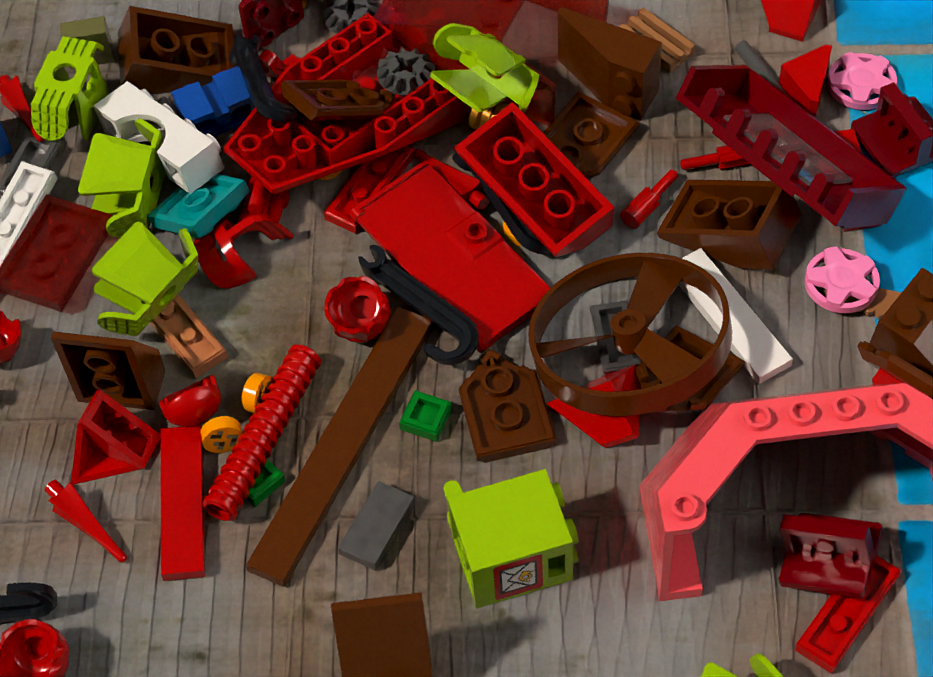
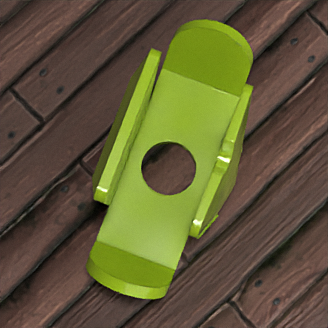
(484, 58)
(56, 89)
(120, 177)
(141, 272)

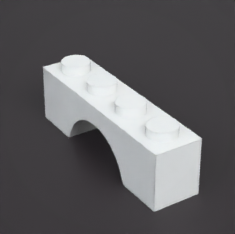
(185, 154)

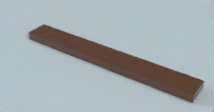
(339, 447)

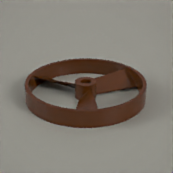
(677, 369)

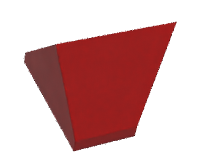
(790, 17)
(602, 428)
(110, 441)

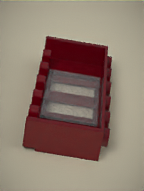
(790, 145)

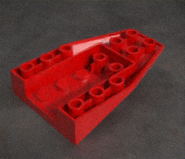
(304, 150)

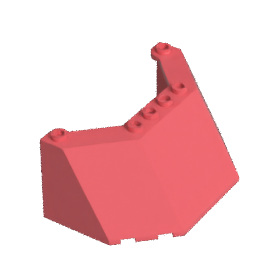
(725, 433)

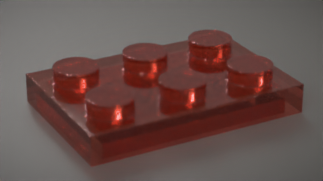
(53, 252)

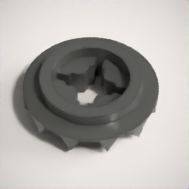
(336, 12)
(404, 81)

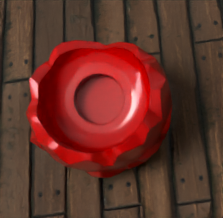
(357, 309)
(33, 650)

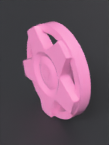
(862, 77)
(842, 278)

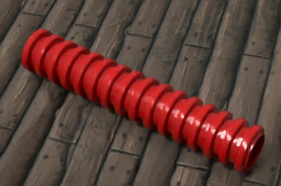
(262, 433)

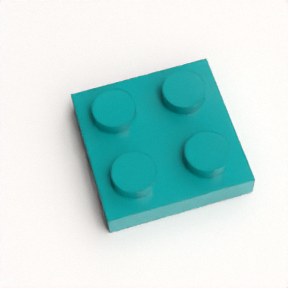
(202, 208)

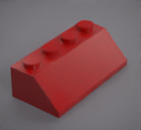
(537, 182)

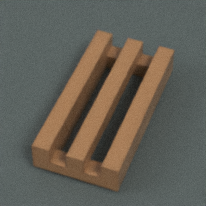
(671, 40)

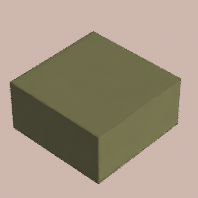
(91, 30)

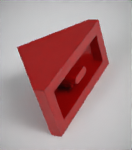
(805, 78)

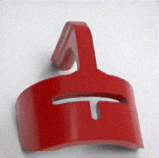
(234, 270)

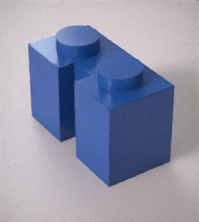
(217, 105)

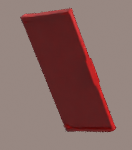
(452, 251)

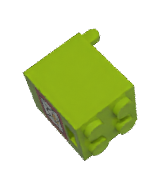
(511, 536)

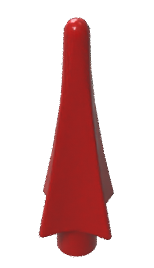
(15, 100)
(467, 186)
(72, 508)

